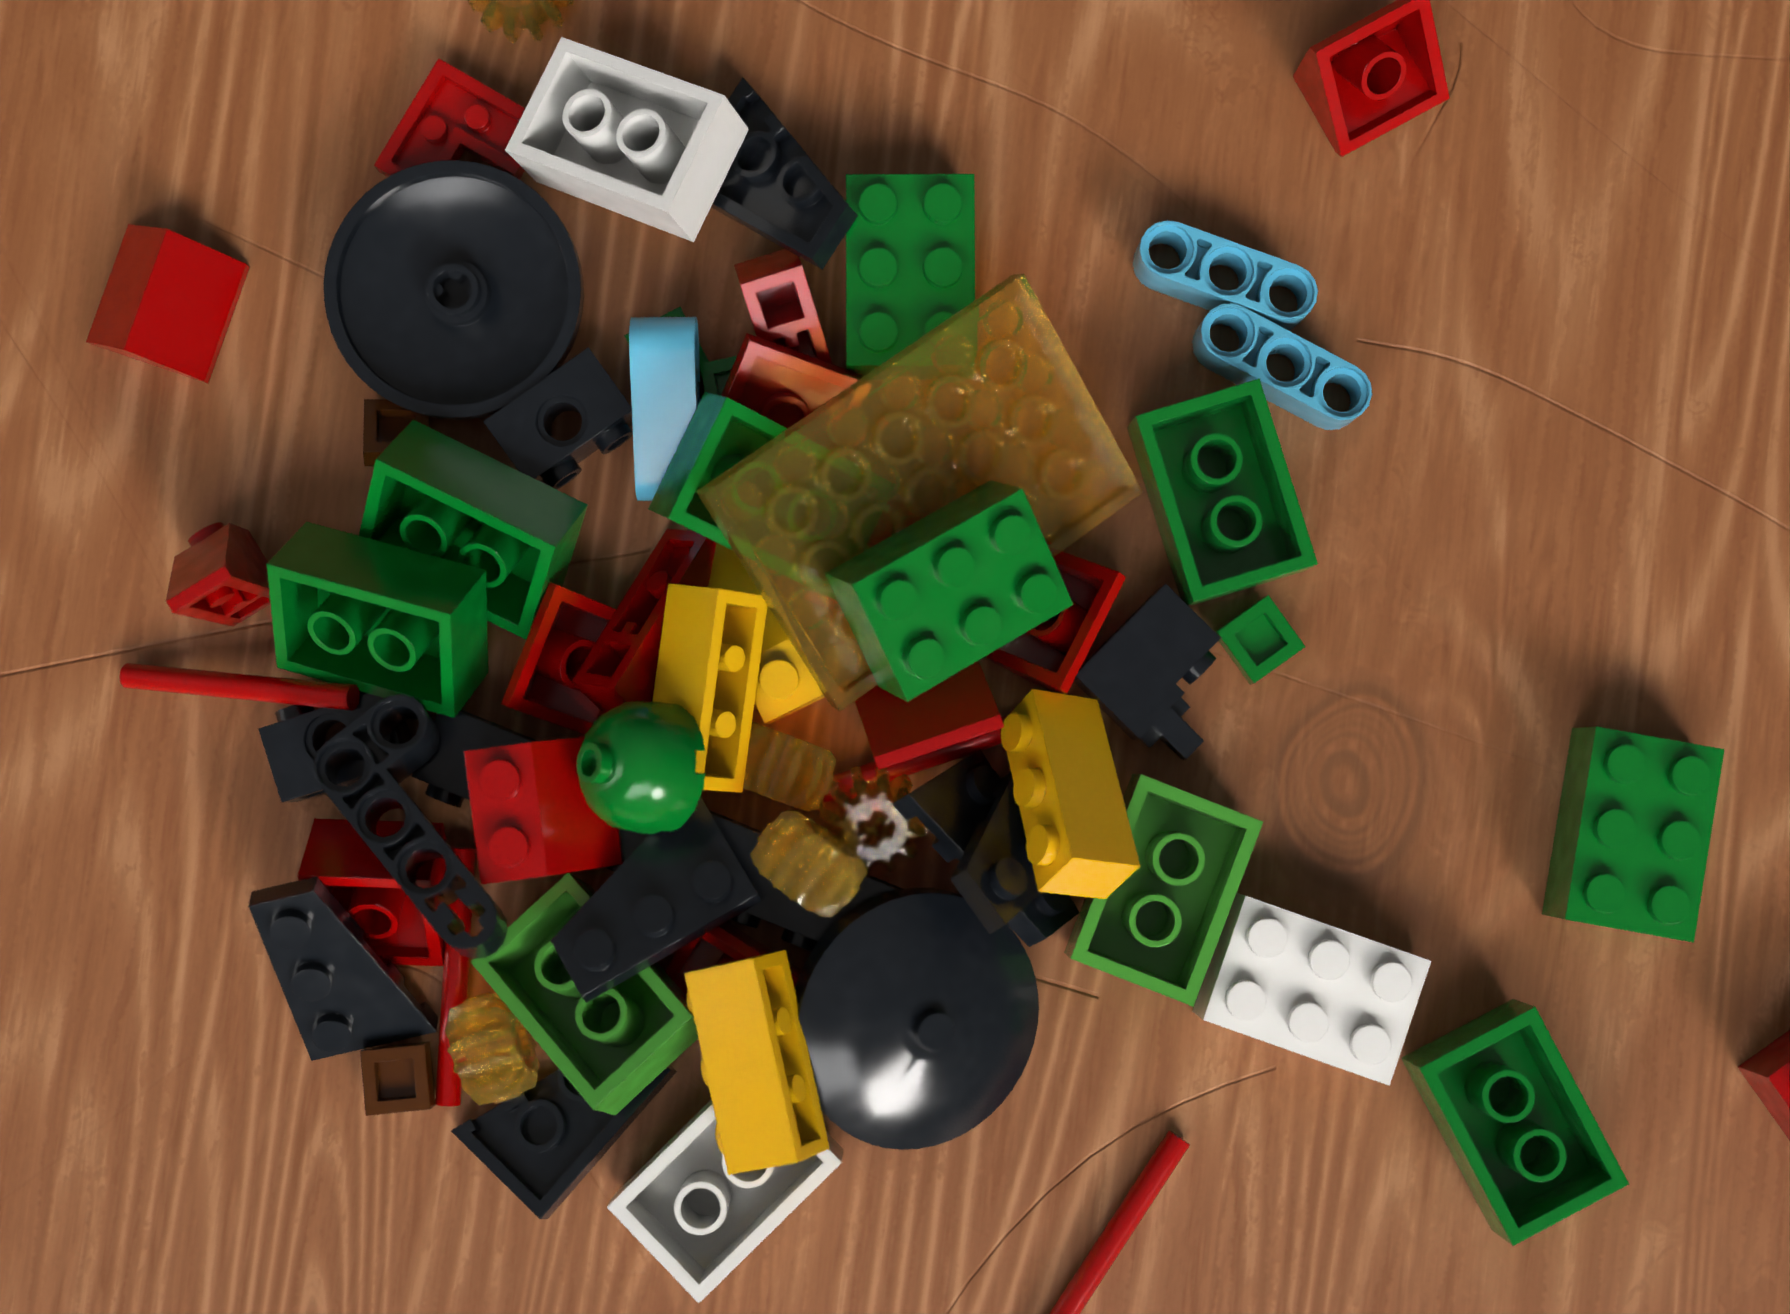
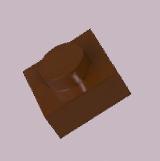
(383, 424)
(397, 1078)

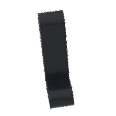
(418, 839)

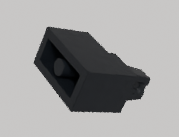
(1139, 671)

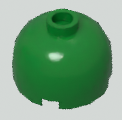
(642, 766)

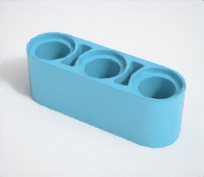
(1202, 250)
(1311, 363)
(662, 393)

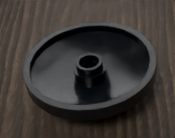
(453, 289)
(916, 1018)

